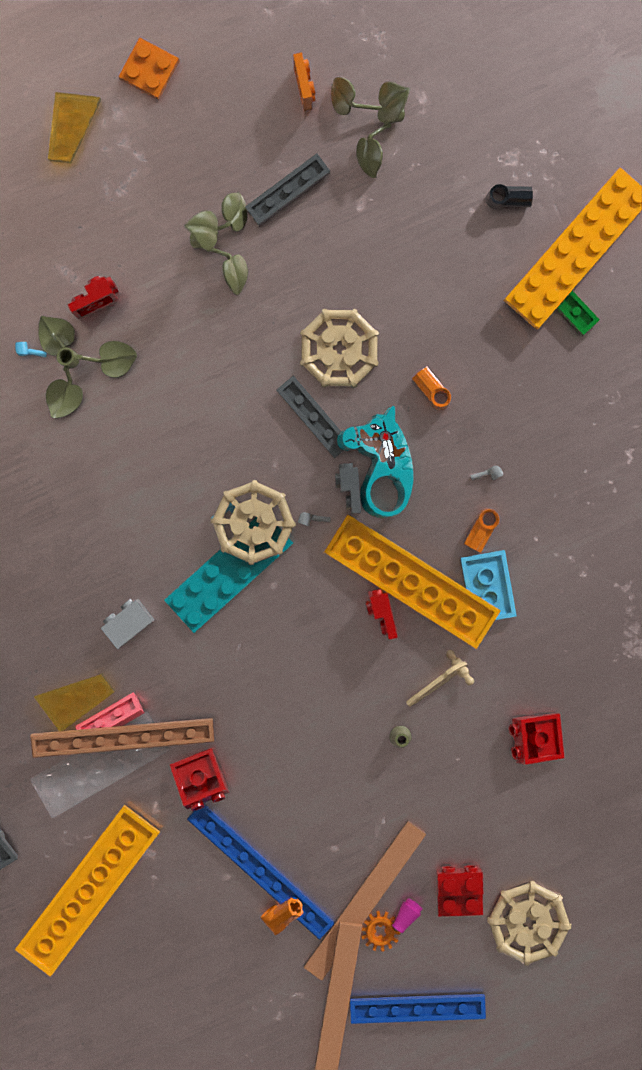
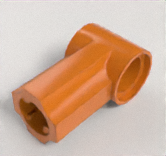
(431, 387)
(480, 532)
(280, 916)

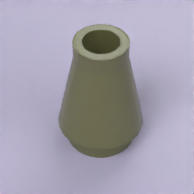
(400, 731)

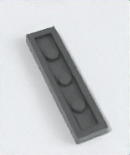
(287, 189)
(311, 414)

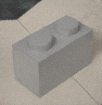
(127, 623)

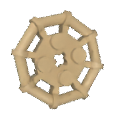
(330, 338)
(240, 526)
(529, 936)

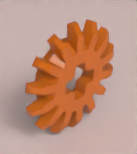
(380, 940)

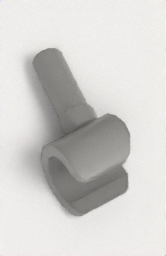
(494, 471)
(305, 518)

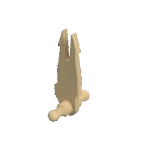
(458, 667)

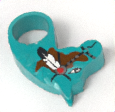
(390, 458)

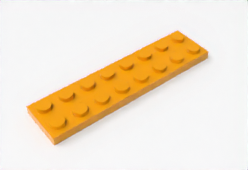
(577, 249)
(412, 581)
(87, 890)

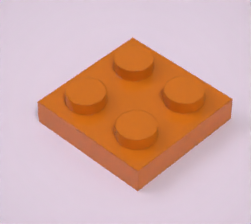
(149, 68)
(302, 74)

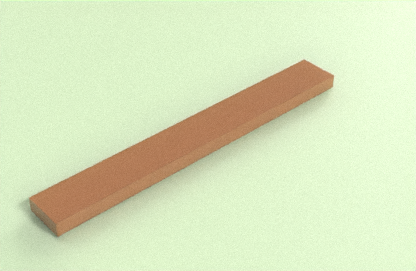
(122, 737)
(367, 895)
(338, 996)

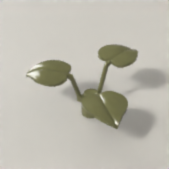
(392, 101)
(204, 235)
(54, 338)

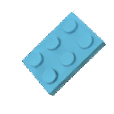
(489, 578)

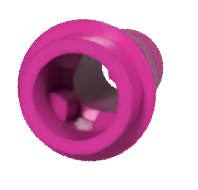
(407, 915)

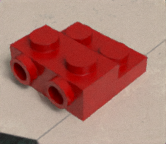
(100, 294)
(380, 608)
(537, 738)
(199, 780)
(459, 891)

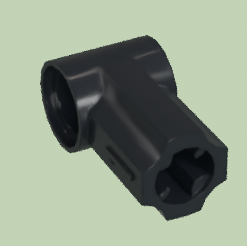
(512, 196)

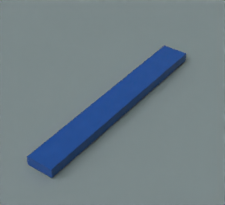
(259, 868)

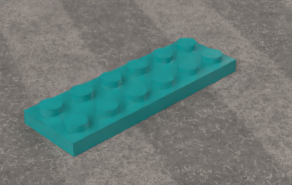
(218, 583)

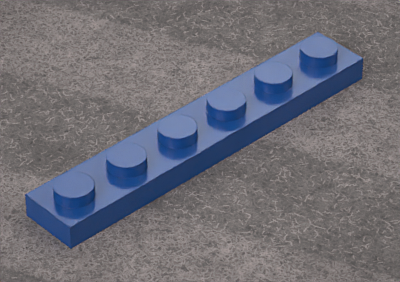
(417, 1008)

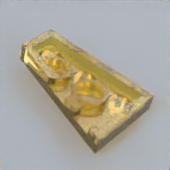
(69, 124)
(74, 700)

